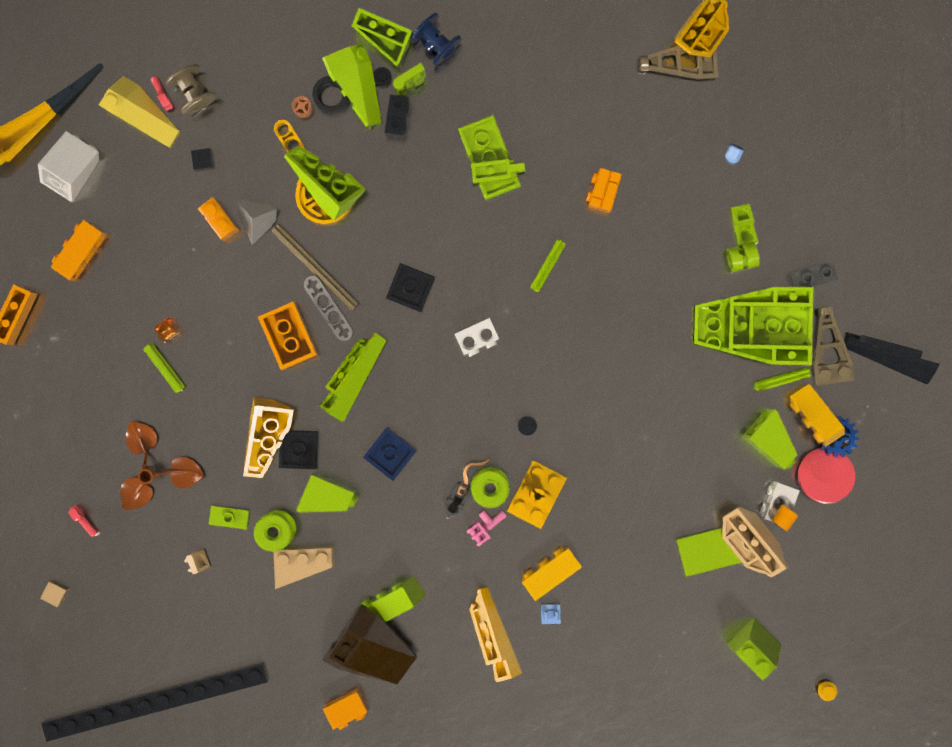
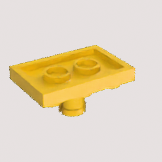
(536, 494)

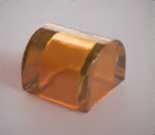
(166, 330)

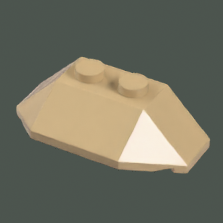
(753, 542)

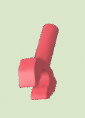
(163, 98)
(78, 515)

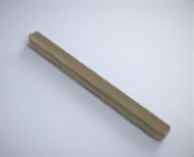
(315, 266)

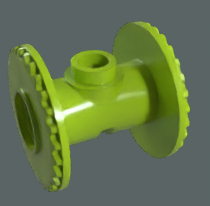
(493, 498)
(266, 538)

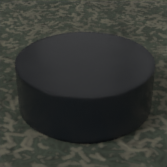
(382, 77)
(527, 425)

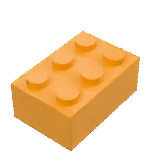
(288, 335)

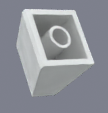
(68, 165)

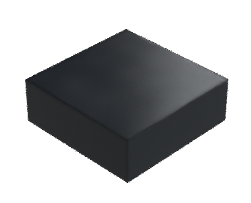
(202, 159)

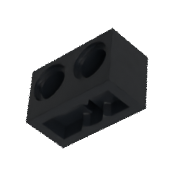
(397, 116)

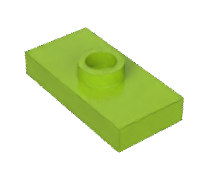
(229, 517)

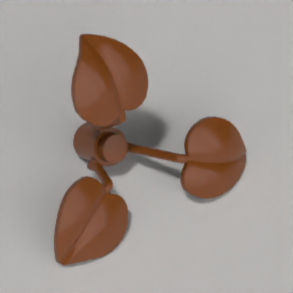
(135, 490)

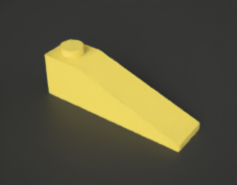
(135, 107)

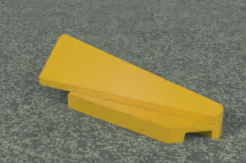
(493, 637)

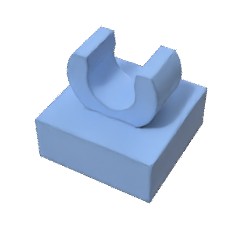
(550, 613)

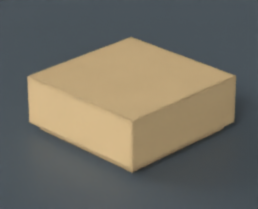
(53, 593)

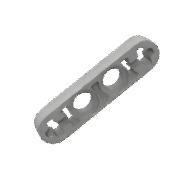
(325, 310)

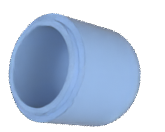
(734, 153)

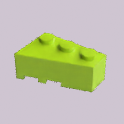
(385, 35)
(396, 600)

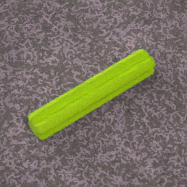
(548, 265)
(164, 368)
(782, 379)

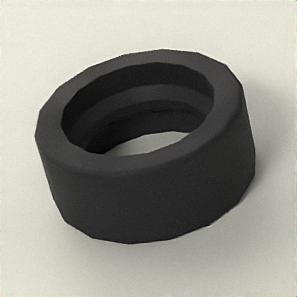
(316, 97)

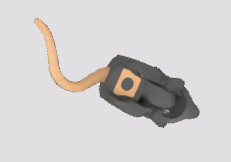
(460, 493)

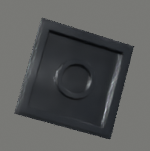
(410, 287)
(299, 450)

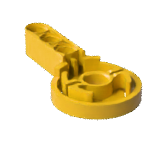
(304, 204)

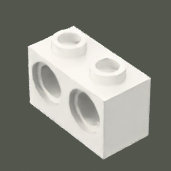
(475, 332)

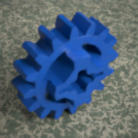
(847, 437)

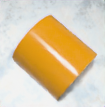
(784, 517)

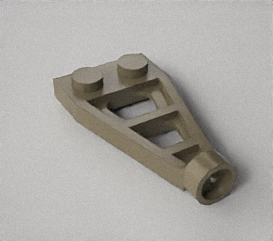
(706, 66)
(830, 373)

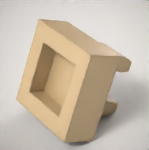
(197, 562)

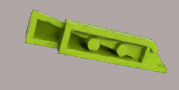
(351, 376)

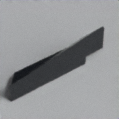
(894, 356)

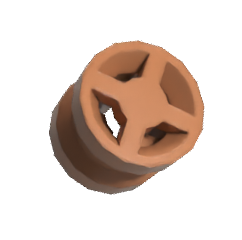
(300, 103)

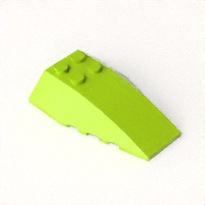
(760, 325)

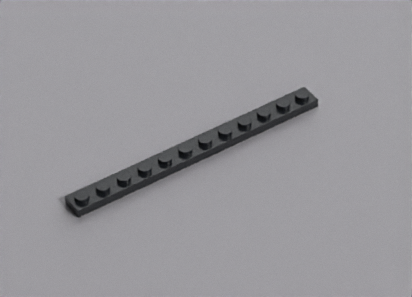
(154, 702)

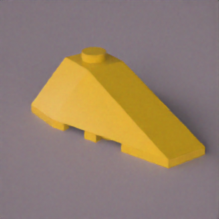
(267, 428)

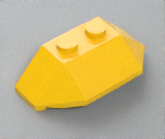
(704, 28)

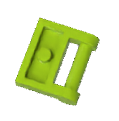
(414, 76)

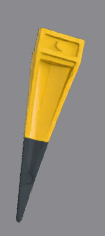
(22, 129)

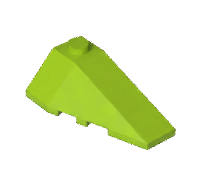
(354, 74)

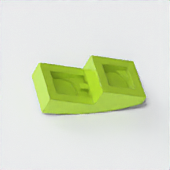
(744, 225)

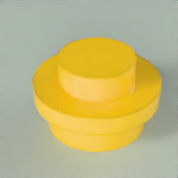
(827, 691)

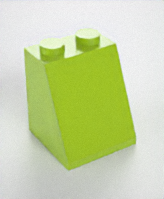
(771, 439)
(326, 495)
(757, 648)

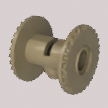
(191, 89)

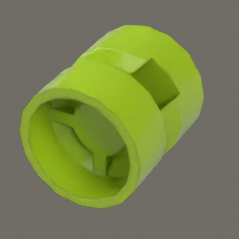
(743, 257)

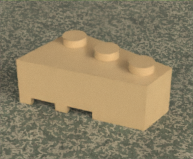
(301, 562)

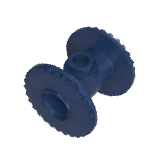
(433, 41)

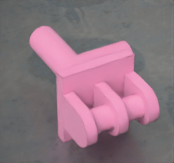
(489, 524)

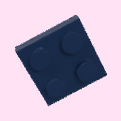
(389, 454)

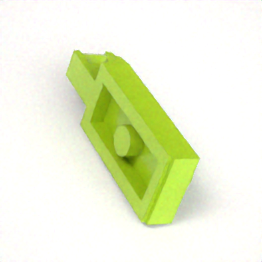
(495, 170)

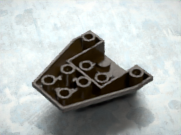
(371, 649)

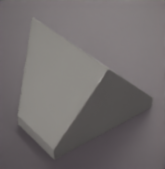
(256, 218)

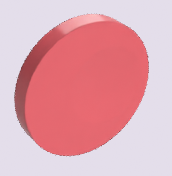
(826, 477)

